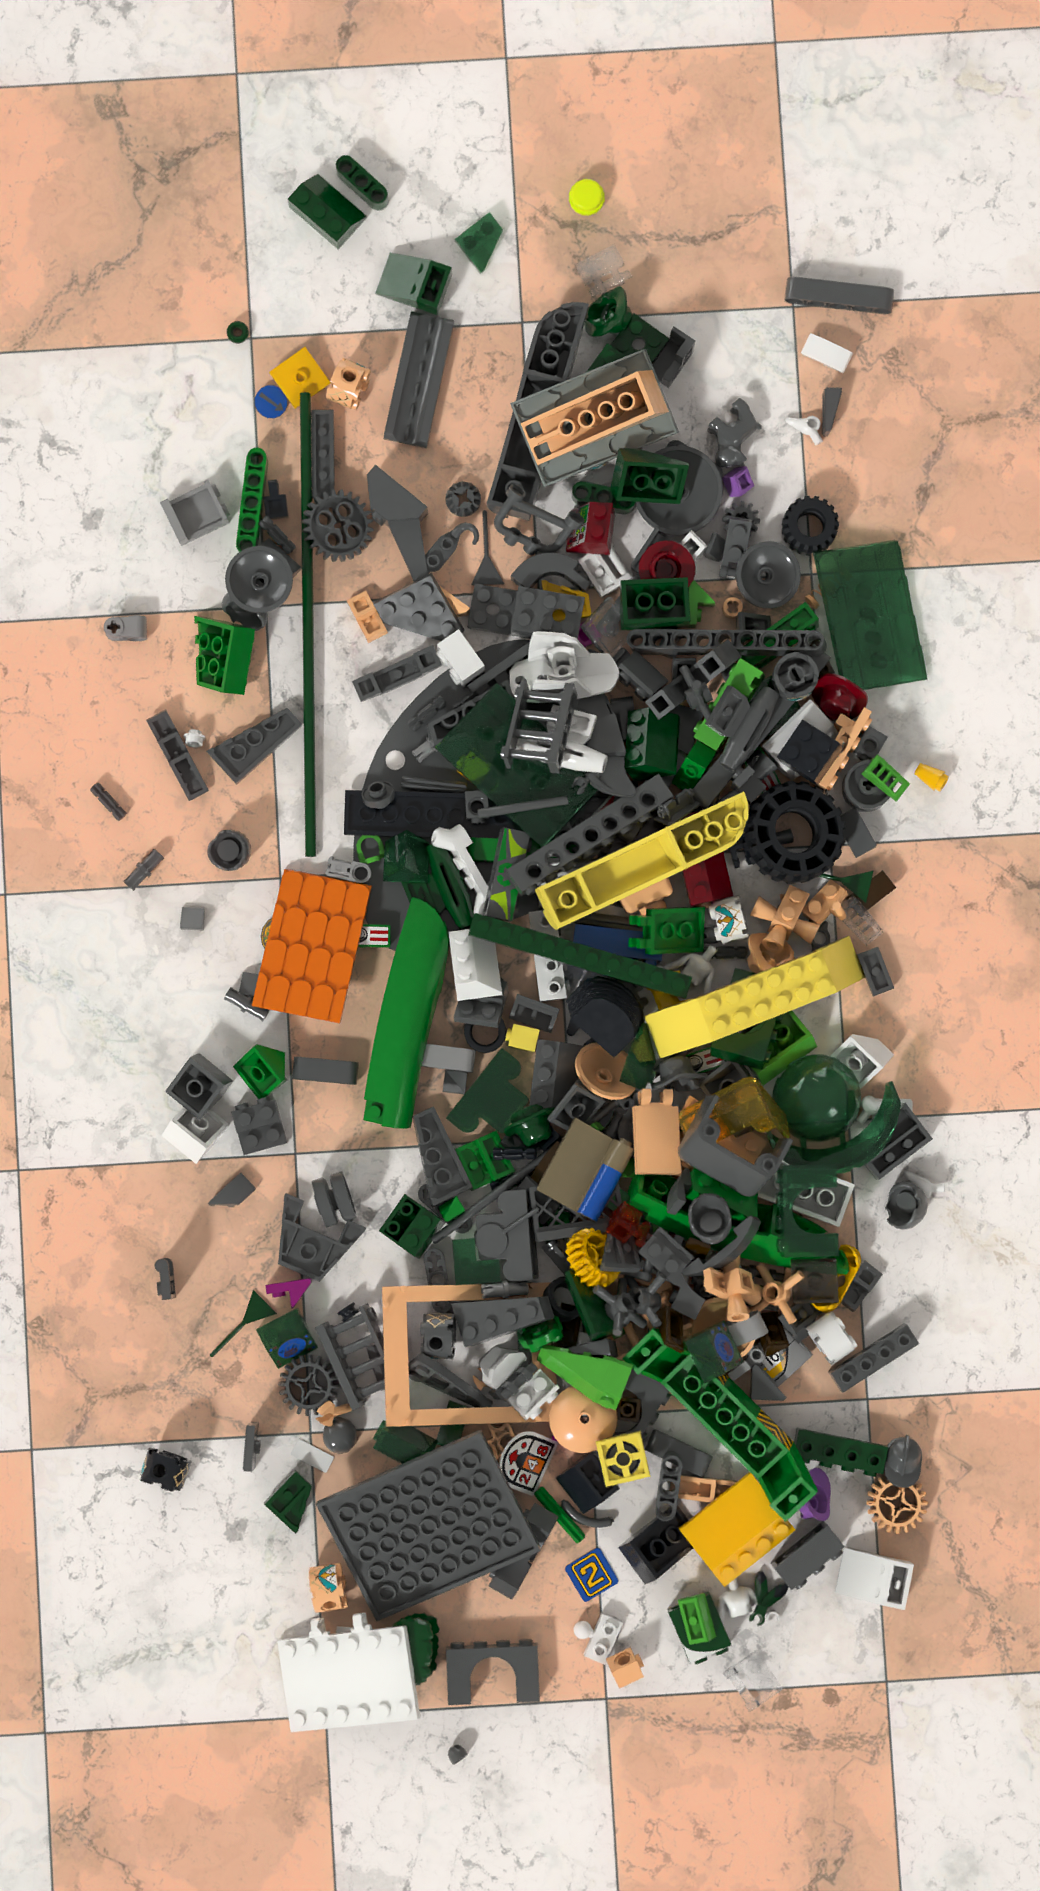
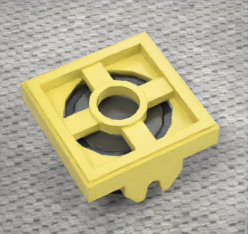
(622, 1458)

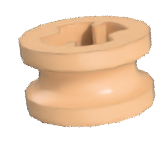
(725, 607)

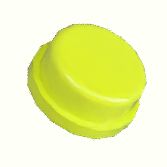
(586, 197)

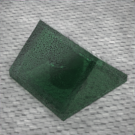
(406, 858)

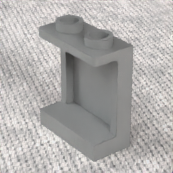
(196, 513)

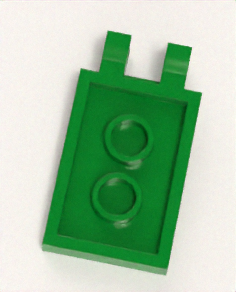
(670, 930)

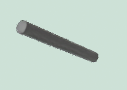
(523, 806)

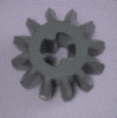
(742, 511)

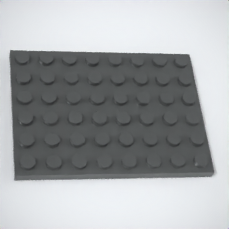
(428, 1525)

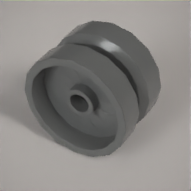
(857, 795)
(332, 1199)

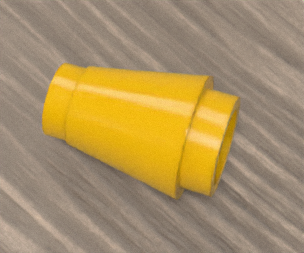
(932, 777)

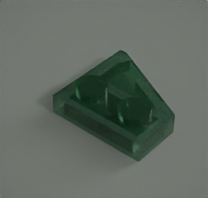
(480, 241)

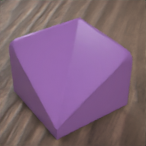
(738, 481)

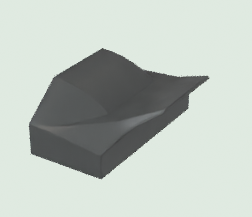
(805, 1315)

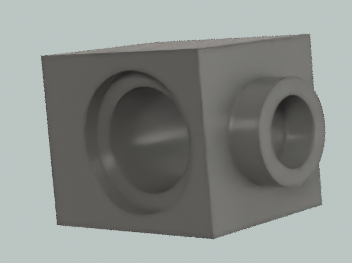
(870, 735)
(471, 797)

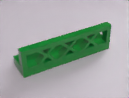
(799, 619)

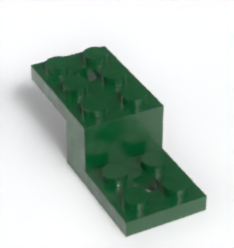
(622, 344)

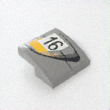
(785, 1362)

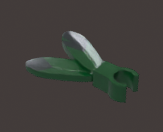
(764, 1598)

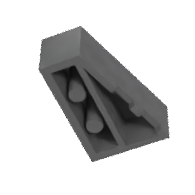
(905, 1141)

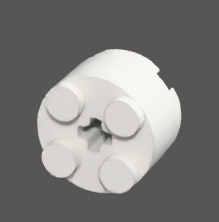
(831, 1337)

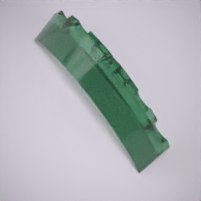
(857, 1150)

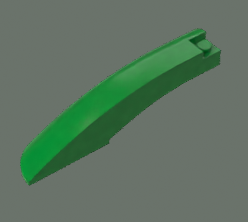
(406, 1017)
(651, 1195)

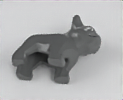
(733, 435)

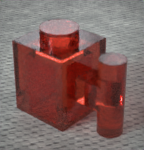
(625, 1223)

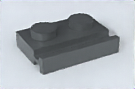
(665, 1254)

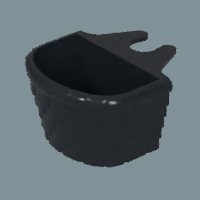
(605, 1013)

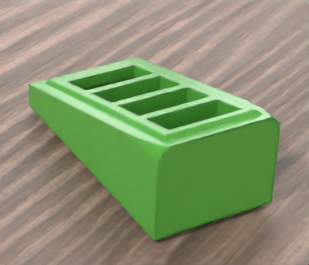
(881, 784)

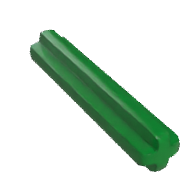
(563, 1519)

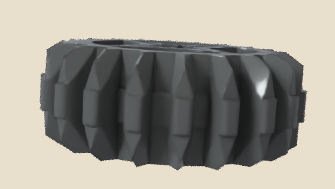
(291, 1378)

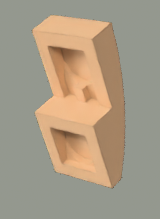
(367, 616)

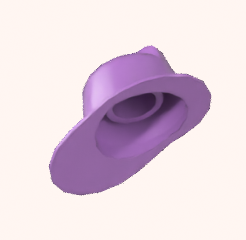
(819, 1505)

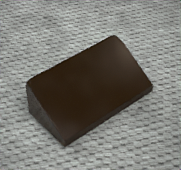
(776, 1337)

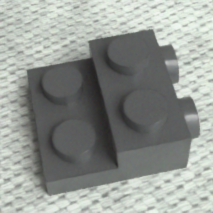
(482, 1011)
(258, 1125)

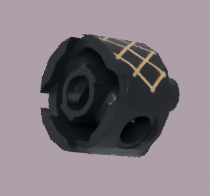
(155, 1465)

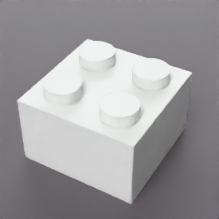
(460, 659)

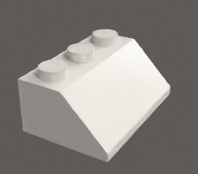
(808, 712)
(474, 966)

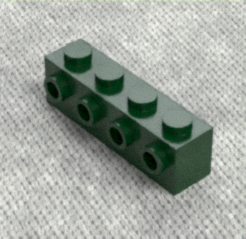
(841, 1451)

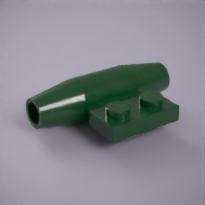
(444, 888)

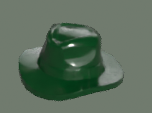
(608, 314)
(530, 1124)

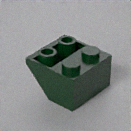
(411, 1226)

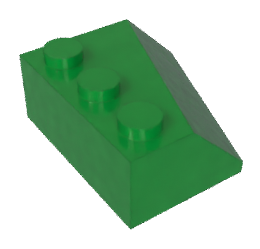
(223, 655)

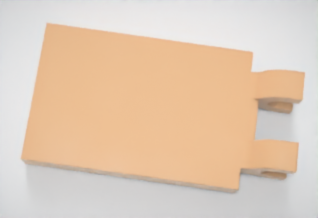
(656, 1135)

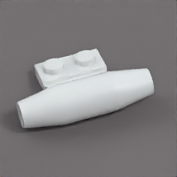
(576, 754)

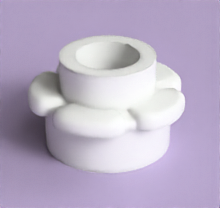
(194, 738)

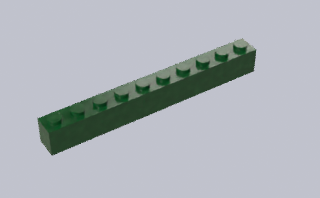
(580, 956)

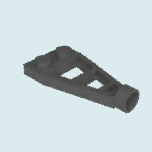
(423, 1368)

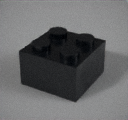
(809, 752)

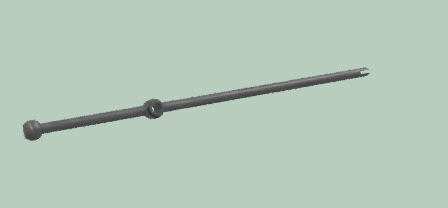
(625, 1103)

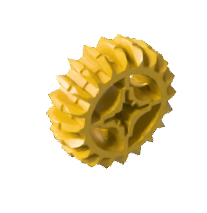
(585, 1257)

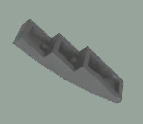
(177, 755)

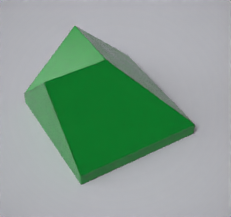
(262, 1070)

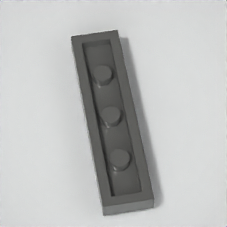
(322, 452)

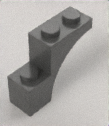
(685, 1300)

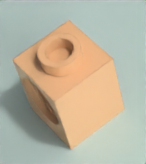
(625, 1667)

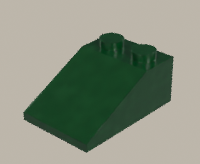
(648, 477)

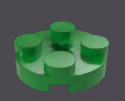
(541, 1334)

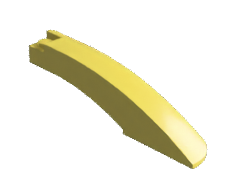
(644, 862)

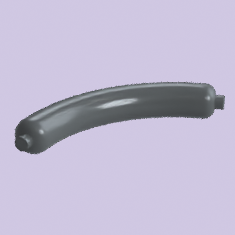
(584, 1520)

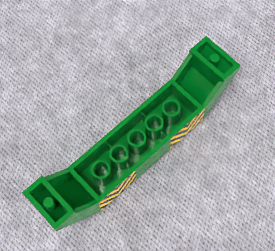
(732, 1420)

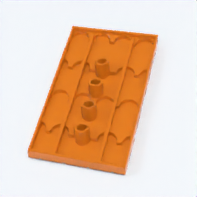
(312, 945)

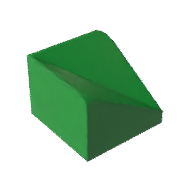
(451, 1209)

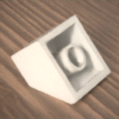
(193, 1135)

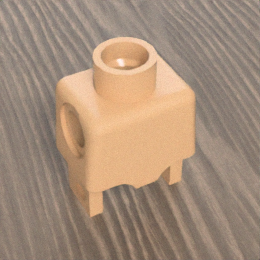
(648, 898)

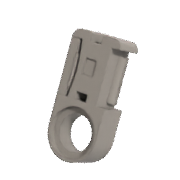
(346, 871)

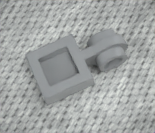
(748, 1362)

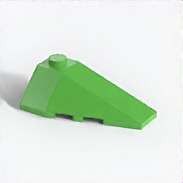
(594, 1377)

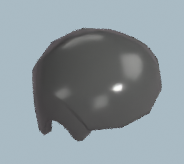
(340, 1436)

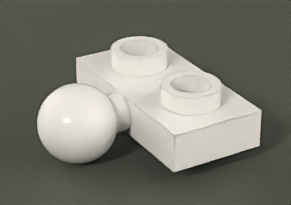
(601, 1637)

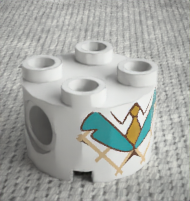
(729, 919)

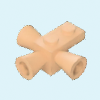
(785, 919)
(734, 1286)

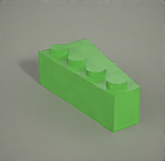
(743, 678)

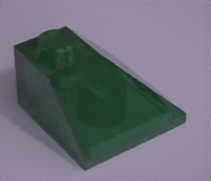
(640, 1061)

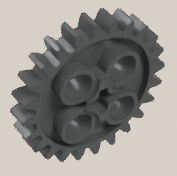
(355, 518)

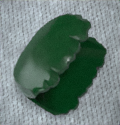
(423, 1643)

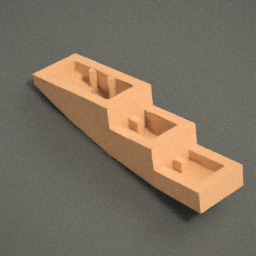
(701, 1488)

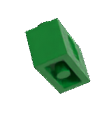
(693, 766)

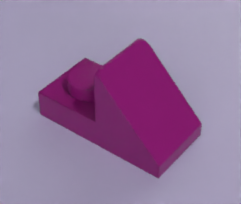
(296, 1289)

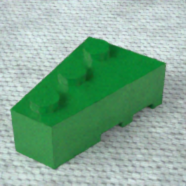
(740, 1206)

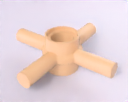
(784, 1292)

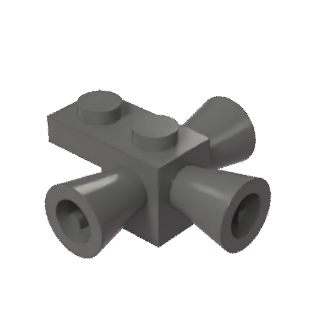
(749, 779)

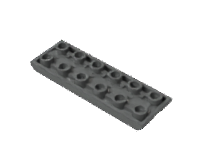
(418, 379)

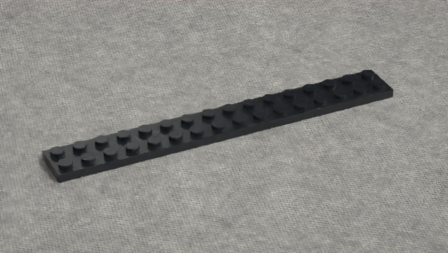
(427, 811)

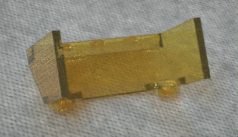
(739, 1107)

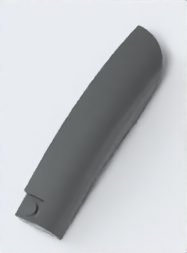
(547, 364)

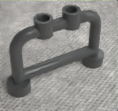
(532, 544)

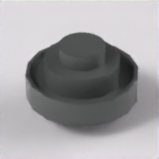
(378, 794)

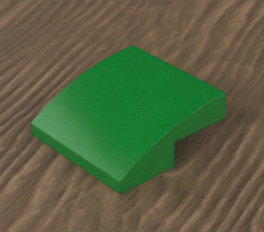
(479, 1162)

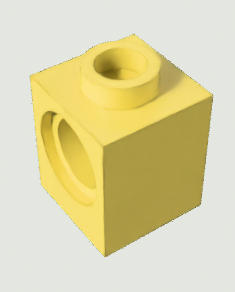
(522, 1037)

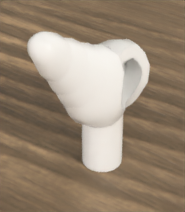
(807, 426)
(870, 1107)
(924, 1184)

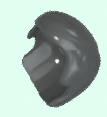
(246, 618)
(229, 850)
(906, 1205)
(710, 1218)

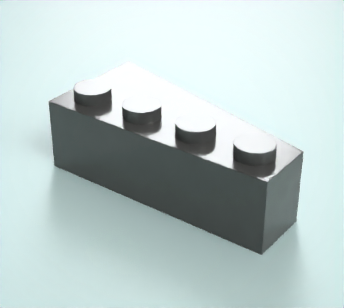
(443, 725)
(495, 1318)

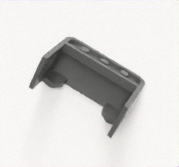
(703, 1153)

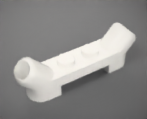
(456, 841)

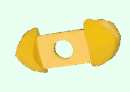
(854, 1261)

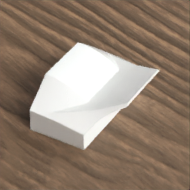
(500, 1365)

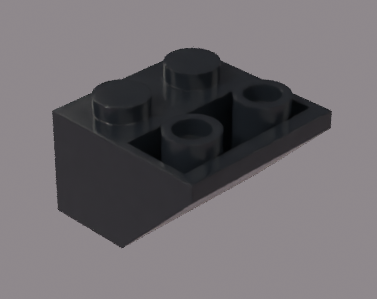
(586, 1483)

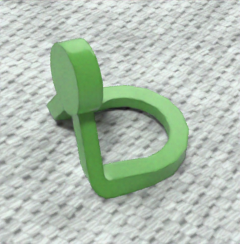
(372, 859)

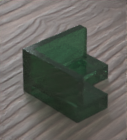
(470, 1270)

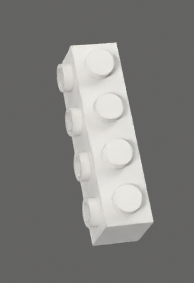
(548, 972)

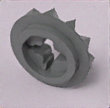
(465, 508)

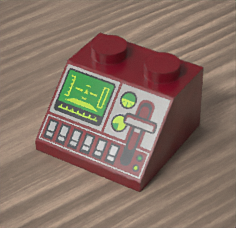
(596, 531)

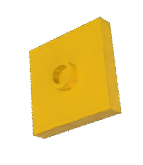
(299, 375)

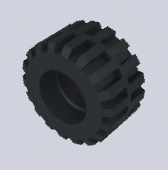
(813, 507)

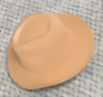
(763, 959)

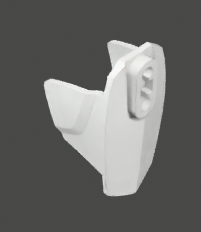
(560, 660)

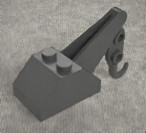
(403, 514)

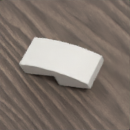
(826, 353)

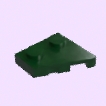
(290, 1500)

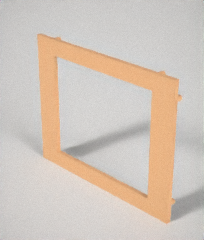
(396, 1359)

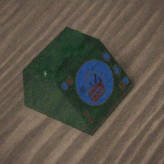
(287, 1338)
(713, 1351)

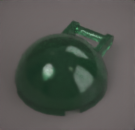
(818, 1098)

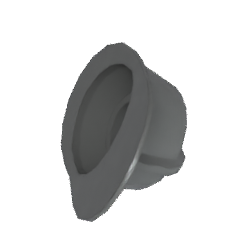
(903, 1462)

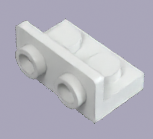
(534, 1395)

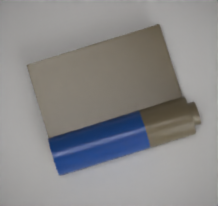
(585, 1169)

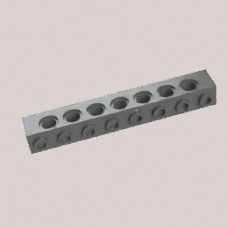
(525, 884)

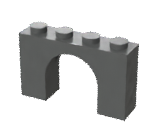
(704, 671)
(652, 1396)
(462, 1660)

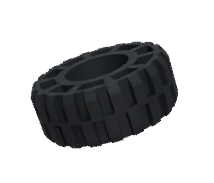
(818, 812)

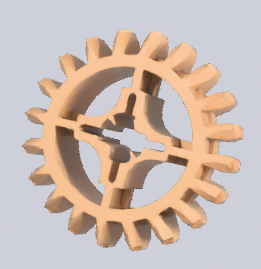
(894, 1512)

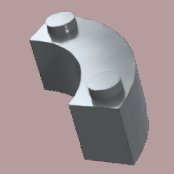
(509, 1578)

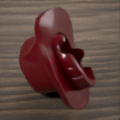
(667, 560)
(839, 696)

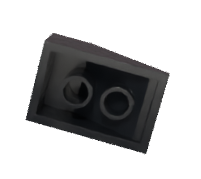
(657, 1546)

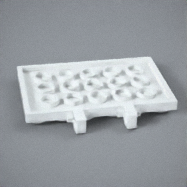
(348, 1676)

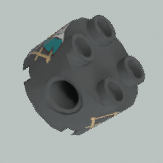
(795, 676)
(439, 1335)

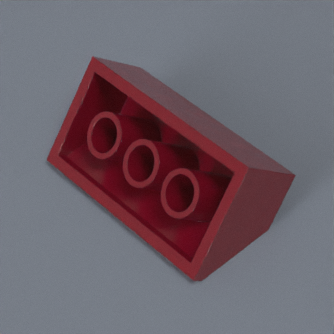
(707, 879)

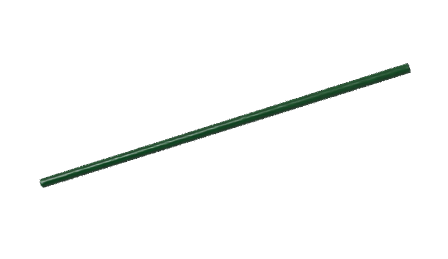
(308, 630)

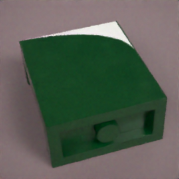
(699, 1652)

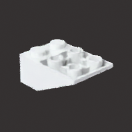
(874, 1578)

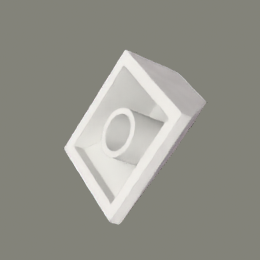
(863, 1056)

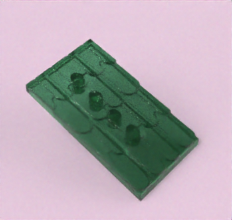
(870, 614)
(476, 752)

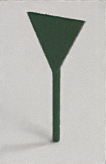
(858, 883)
(256, 1310)

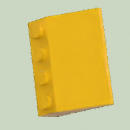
(736, 1529)

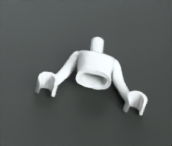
(697, 967)
(738, 1601)

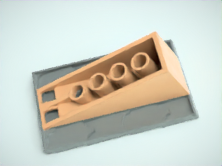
(594, 416)

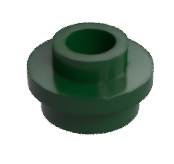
(237, 325)

